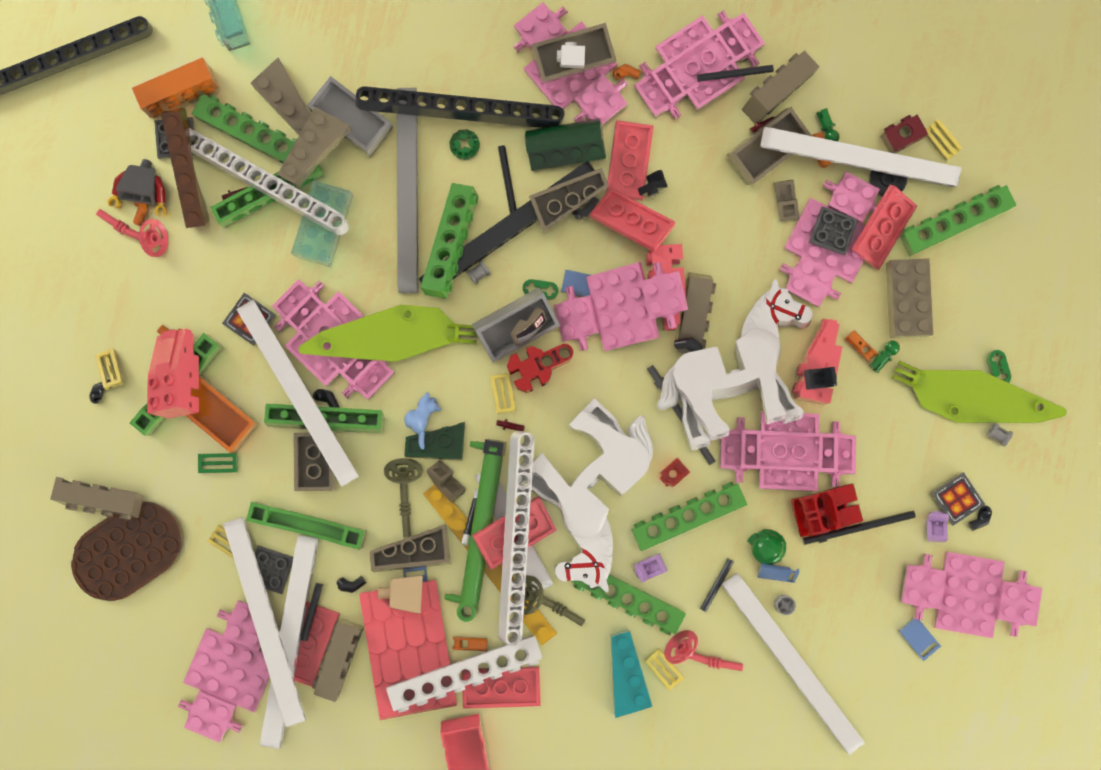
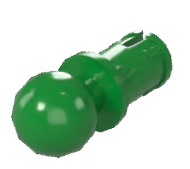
(827, 125)
(891, 348)

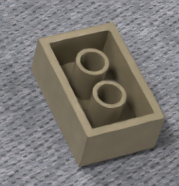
(310, 466)

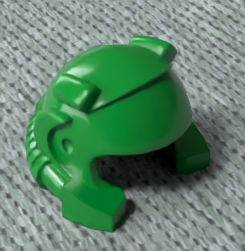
(768, 546)

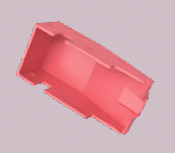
(668, 256)
(820, 354)
(173, 375)
(464, 743)

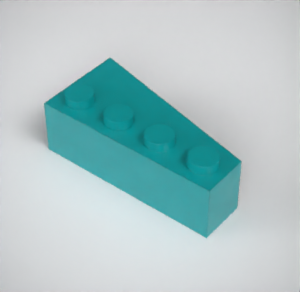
(629, 686)

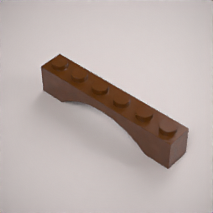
(189, 192)

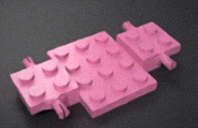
(698, 51)
(589, 89)
(817, 266)
(621, 306)
(309, 316)
(789, 453)
(970, 595)
(228, 673)

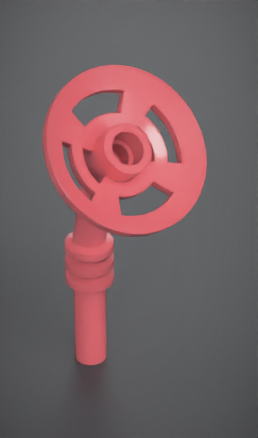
(148, 239)
(684, 651)

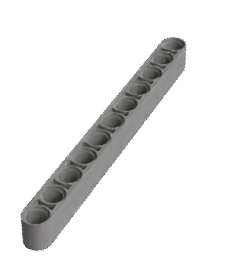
(407, 201)

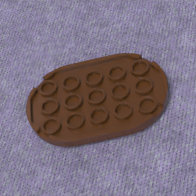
(126, 554)

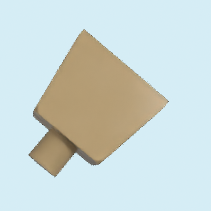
(404, 594)

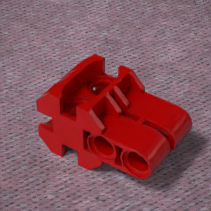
(533, 368)
(826, 510)

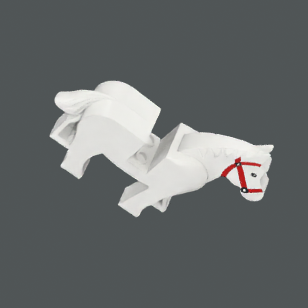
(701, 375)
(584, 515)

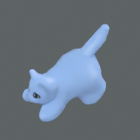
(418, 418)

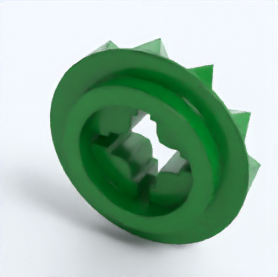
(464, 153)

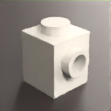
(571, 55)

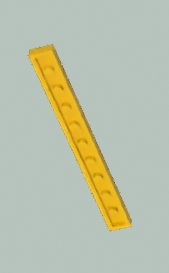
(456, 522)

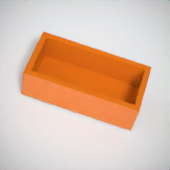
(175, 88)
(221, 417)

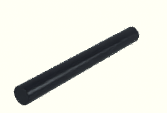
(735, 73)
(507, 178)

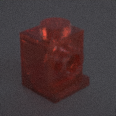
(679, 468)

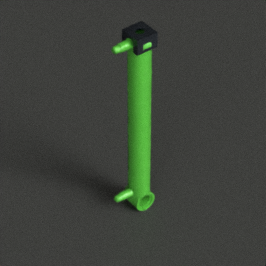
(483, 516)

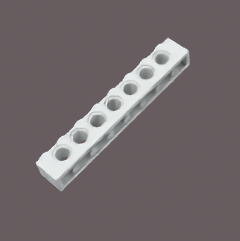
(396, 691)

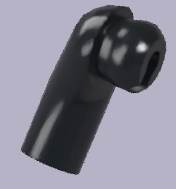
(689, 343)
(97, 392)
(326, 396)
(982, 520)
(348, 586)

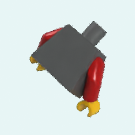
(139, 185)

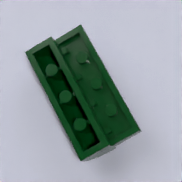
(565, 144)

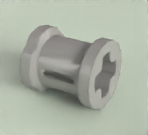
(478, 272)
(999, 434)

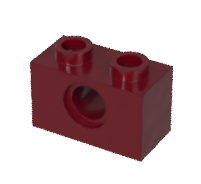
(915, 132)

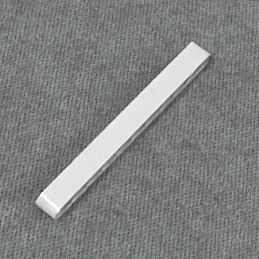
(860, 157)
(265, 182)
(297, 393)
(519, 547)
(264, 622)
(291, 631)
(793, 663)

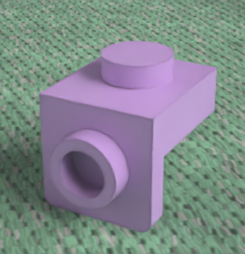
(937, 526)
(650, 567)

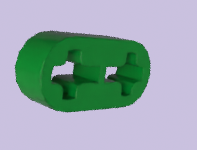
(542, 285)
(1003, 365)

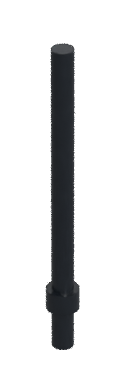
(858, 527)

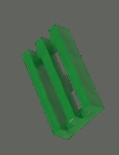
(201, 463)

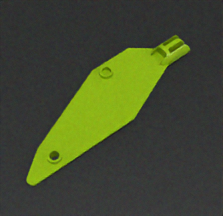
(390, 335)
(976, 397)

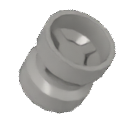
(784, 604)

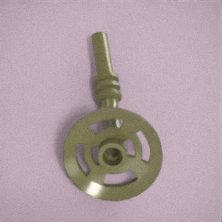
(404, 478)
(537, 595)

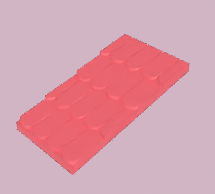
(405, 647)

